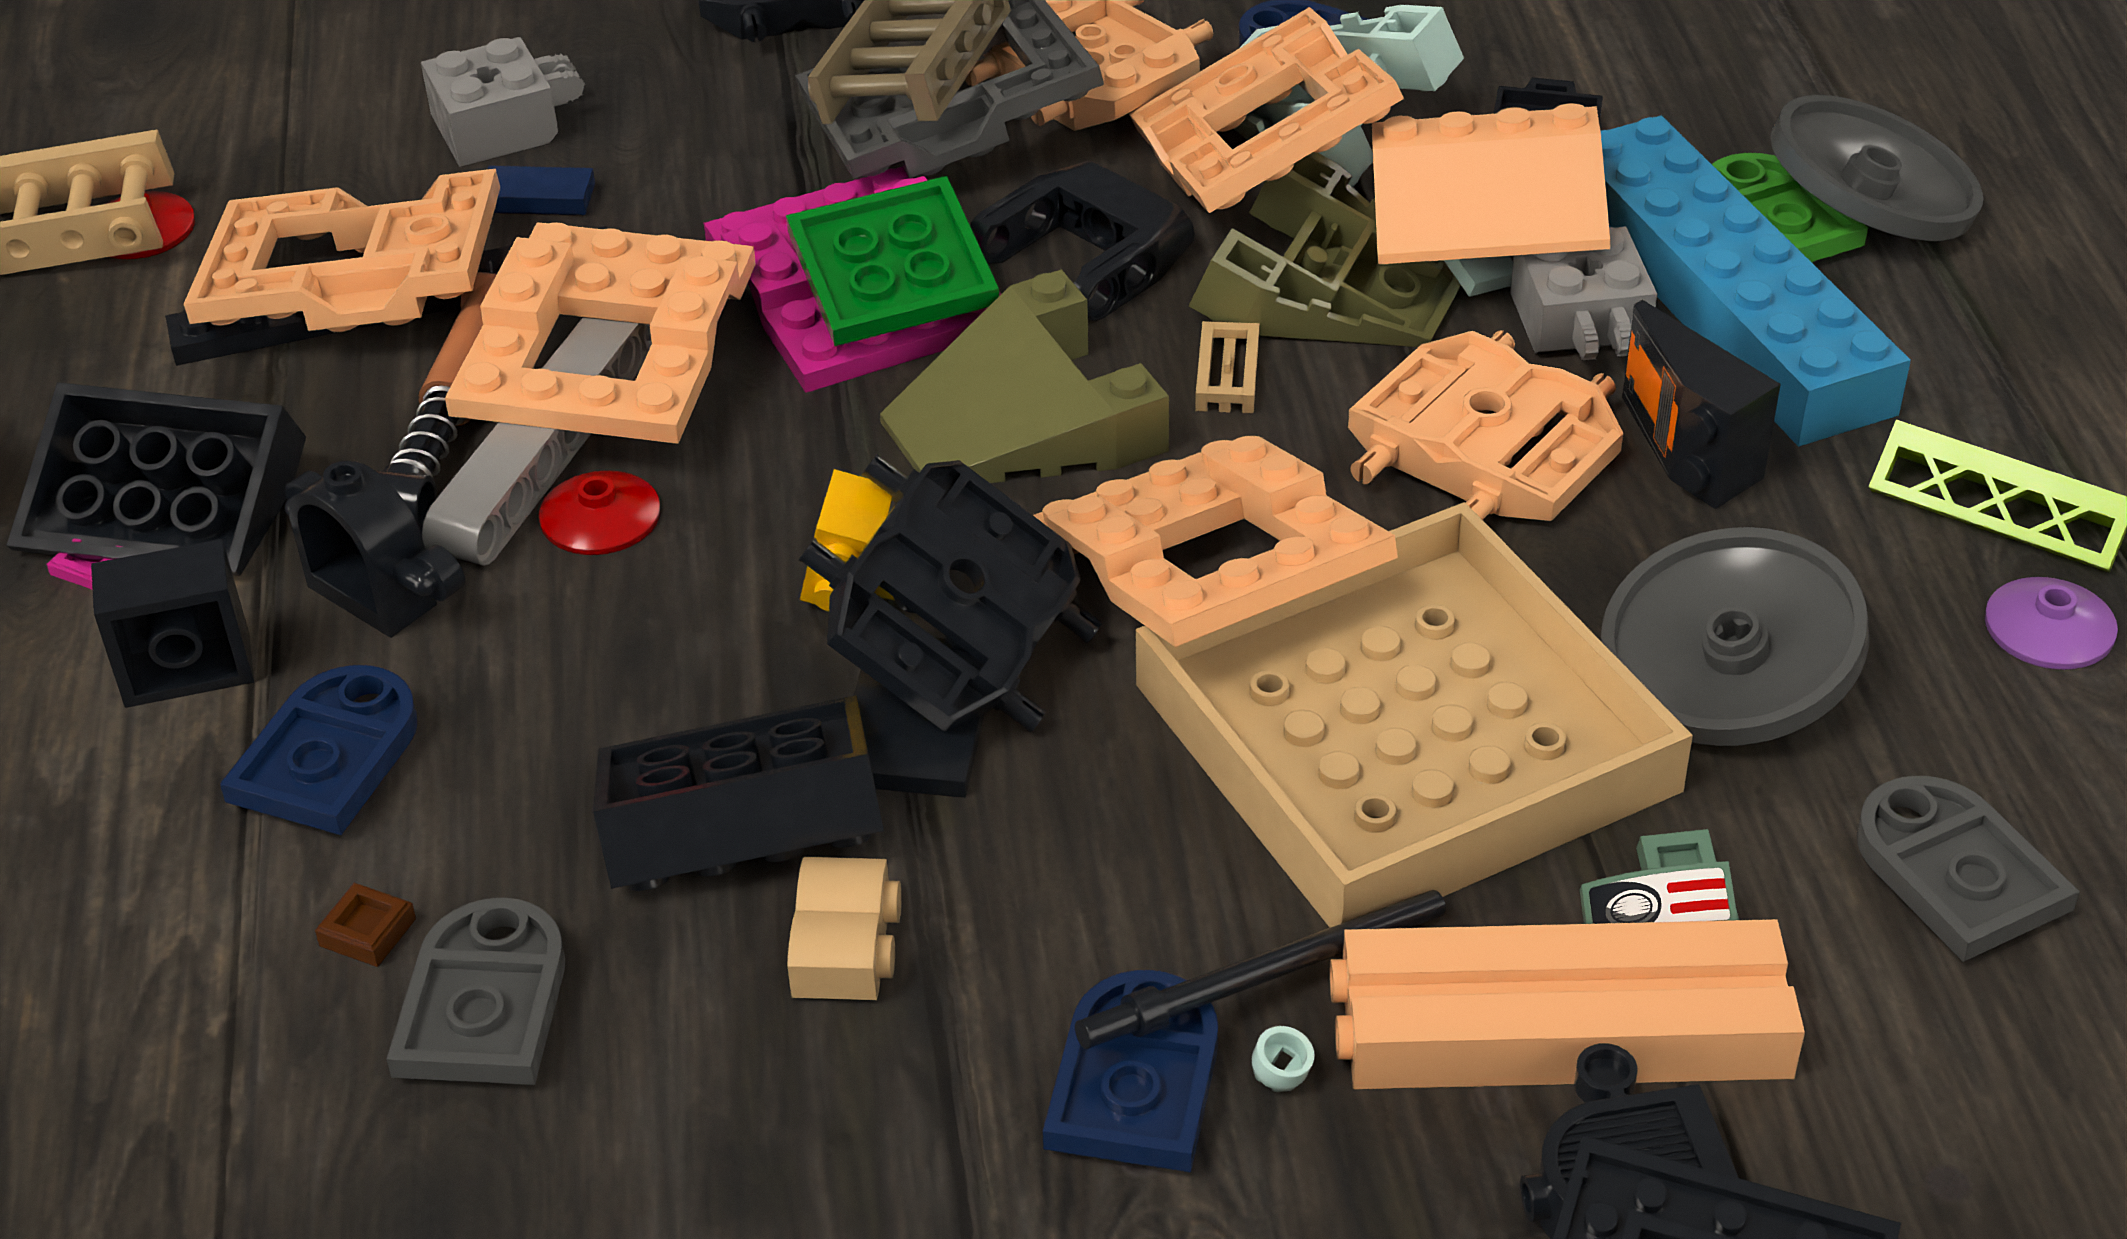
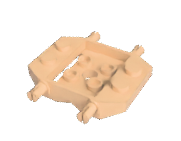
(1134, 54)
(1435, 426)

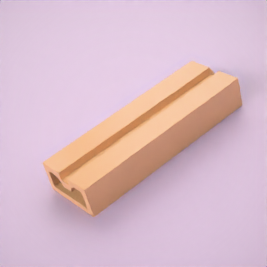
(1534, 996)

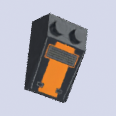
(1698, 407)

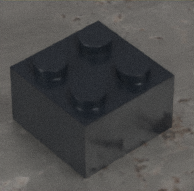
(172, 623)

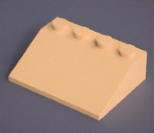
(1489, 185)

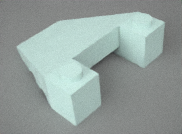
(1407, 43)

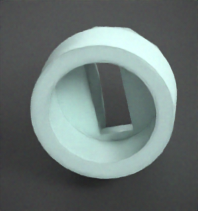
(1267, 1051)

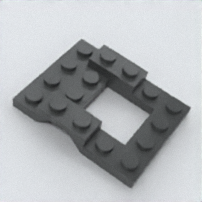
(885, 129)

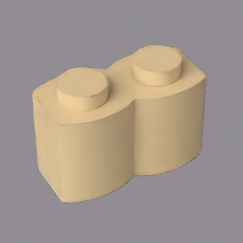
(841, 928)

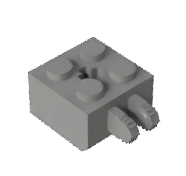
(497, 98)
(1581, 296)

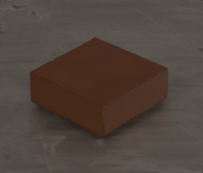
(365, 924)

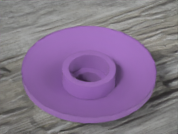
(2051, 623)

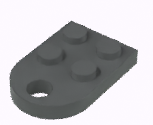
(1959, 864)
(478, 1002)

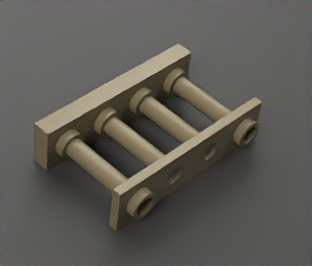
(933, 69)

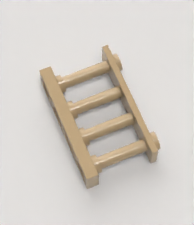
(75, 177)

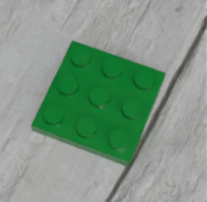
(891, 260)

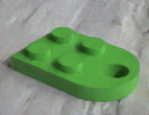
(1799, 215)

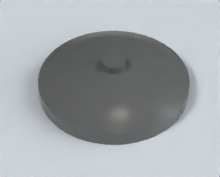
(1876, 167)
(1741, 632)

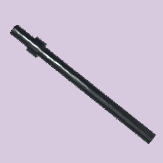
(1151, 1009)

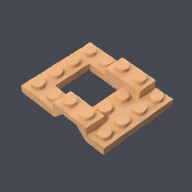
(1299, 51)
(406, 246)
(608, 276)
(1135, 519)

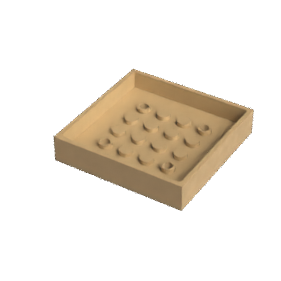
(1416, 722)

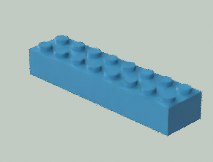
(1748, 285)

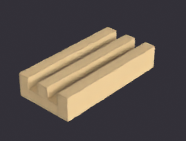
(1226, 393)

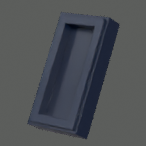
(544, 190)

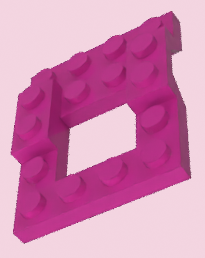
(788, 304)

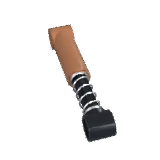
(414, 469)

